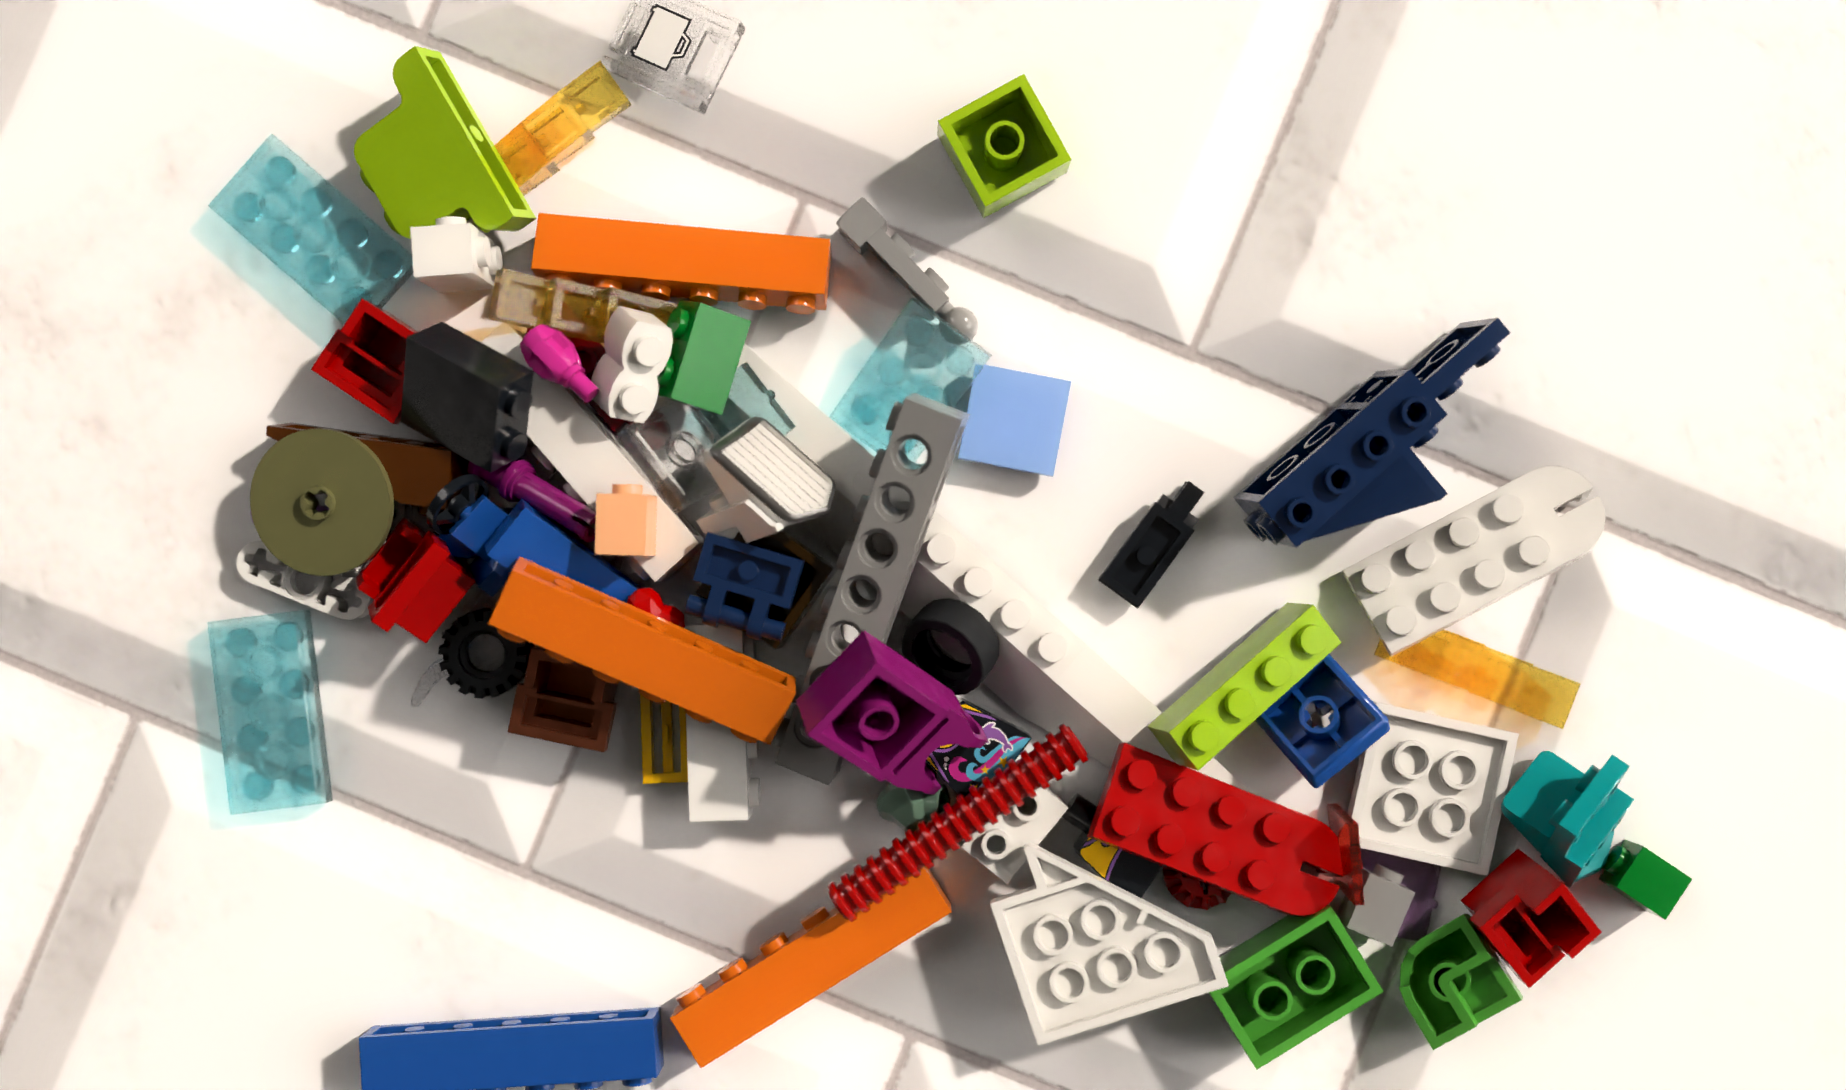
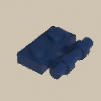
(748, 572)

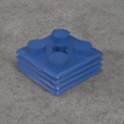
(1324, 751)

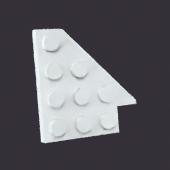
(1097, 951)

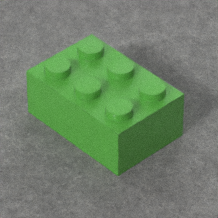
(1292, 983)

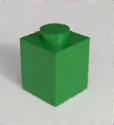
(1644, 878)

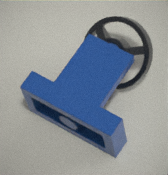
(470, 522)

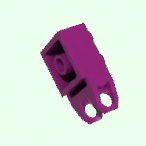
(885, 714)

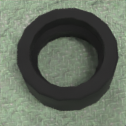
(964, 625)

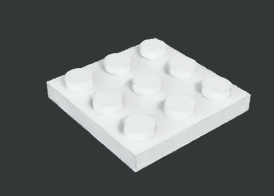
(1433, 789)

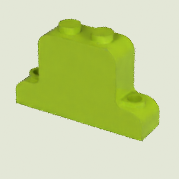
(436, 156)

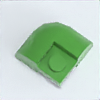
(1454, 981)

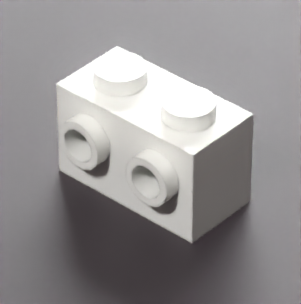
(454, 256)
(1002, 844)

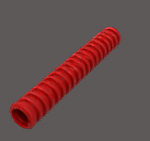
(956, 823)

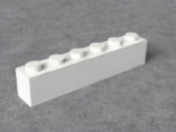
(593, 459)

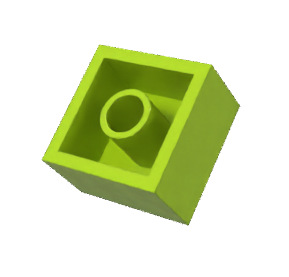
(1003, 145)

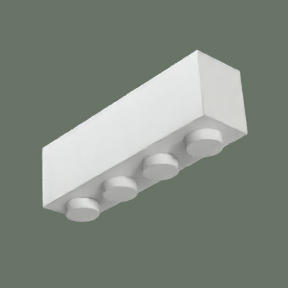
(718, 760)

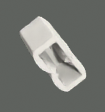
(635, 355)

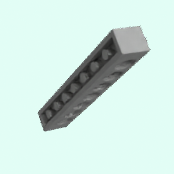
(940, 432)

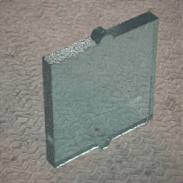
(747, 400)

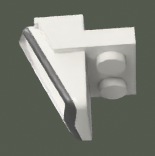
(763, 482)

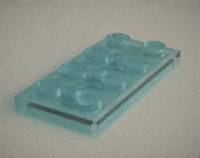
(312, 231)
(270, 712)

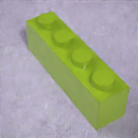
(1244, 685)

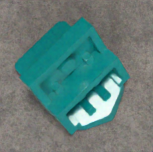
(1569, 812)

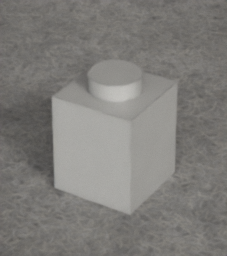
(1383, 908)

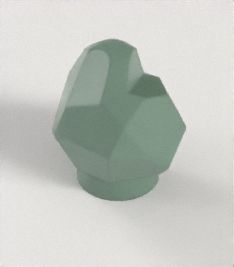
(910, 806)

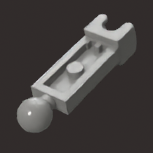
(866, 229)

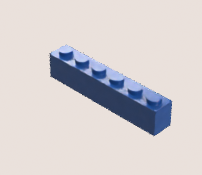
(515, 1052)

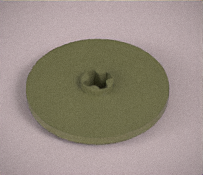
(357, 500)

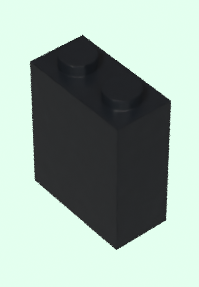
(466, 396)

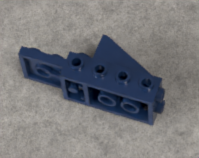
(1360, 454)

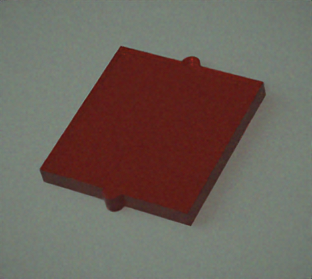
(1349, 845)

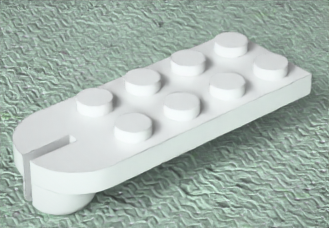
(1476, 556)

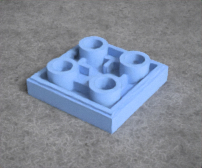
(1015, 420)

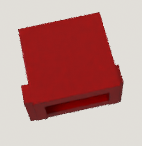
(368, 359)
(414, 581)
(1529, 917)

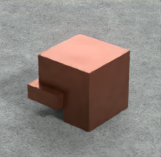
(563, 704)

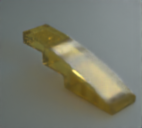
(561, 127)
(565, 305)
(1489, 676)

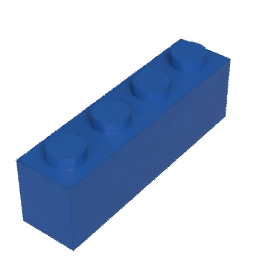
(542, 541)

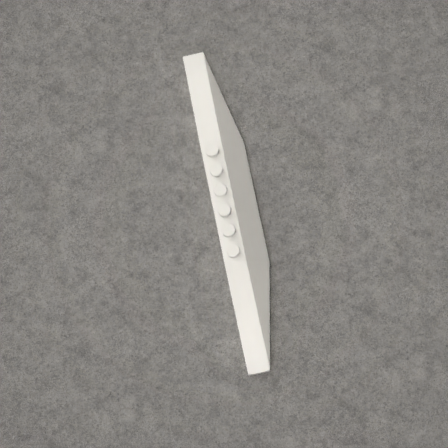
(1041, 663)

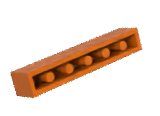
(685, 262)
(643, 652)
(801, 967)

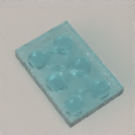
(917, 357)

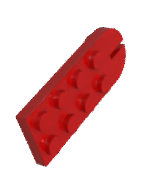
(1216, 833)

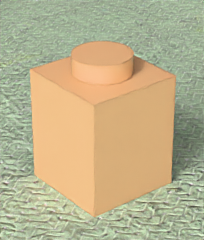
(626, 522)

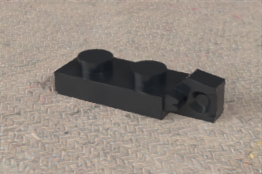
(1152, 545)

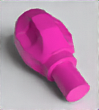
(556, 360)

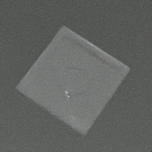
(671, 453)

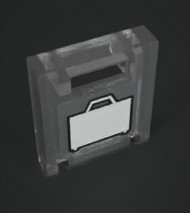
(661, 43)

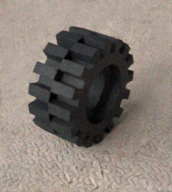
(462, 670)

